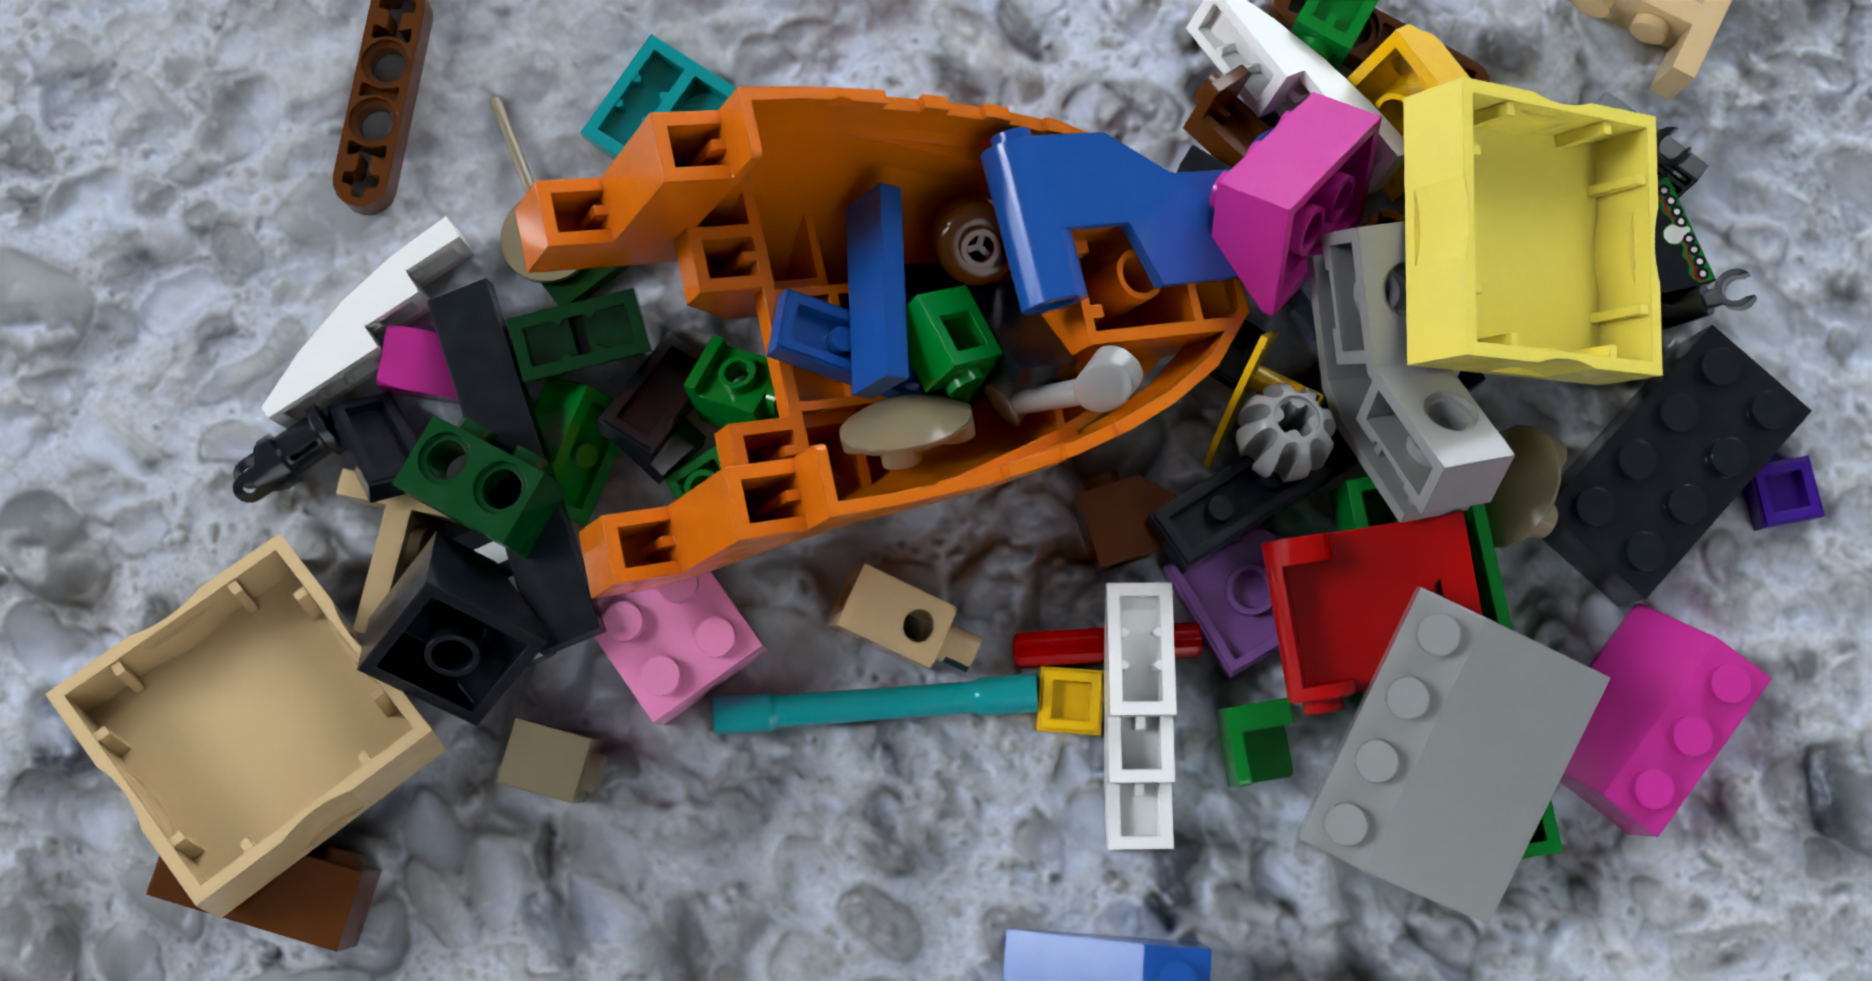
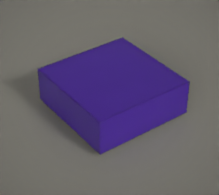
(1783, 494)

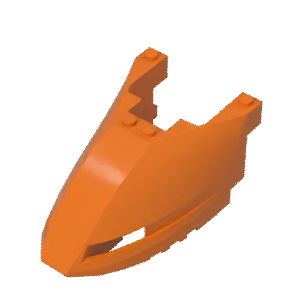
(758, 207)

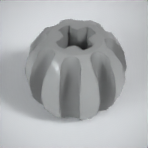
(1285, 432)

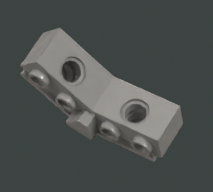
(1405, 424)

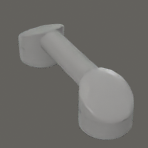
(1100, 387)

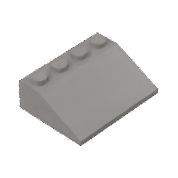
(1452, 756)

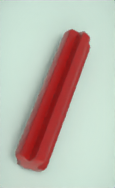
(1087, 646)

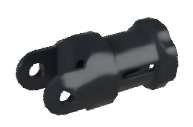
(281, 459)

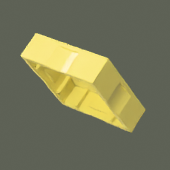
(1530, 236)

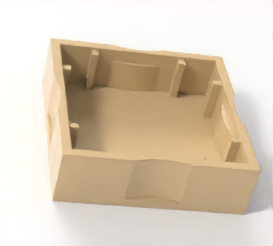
(244, 727)

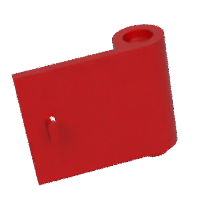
(1345, 595)

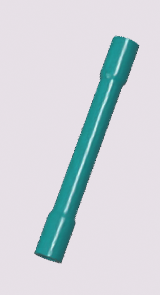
(770, 711)

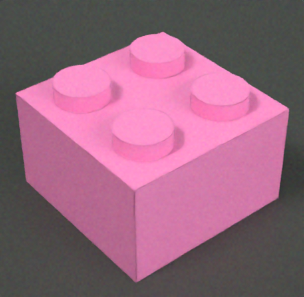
(677, 642)

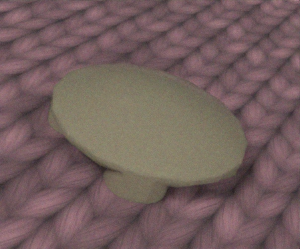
(906, 426)
(1529, 488)

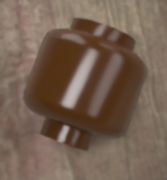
(955, 227)

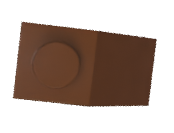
(1113, 519)

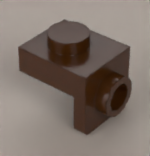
(1222, 120)

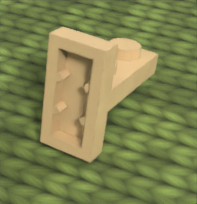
(1679, 25)
(397, 545)

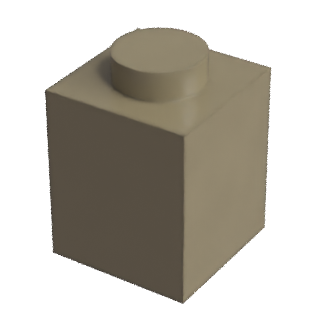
(552, 762)

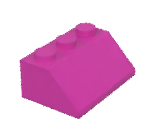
(1290, 190)
(1660, 719)

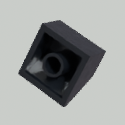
(452, 631)

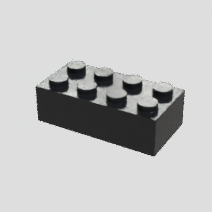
(1670, 465)

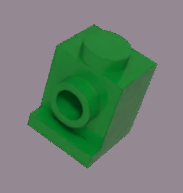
(949, 341)
(731, 385)

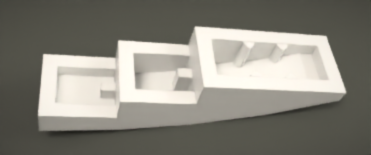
(1283, 71)
(351, 339)
(1139, 715)

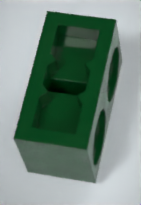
(579, 335)
(477, 491)

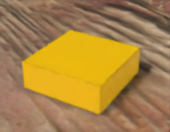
(1070, 701)

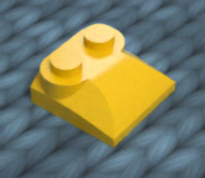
(1399, 68)

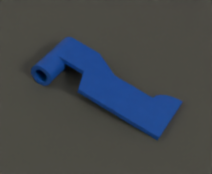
(1092, 181)

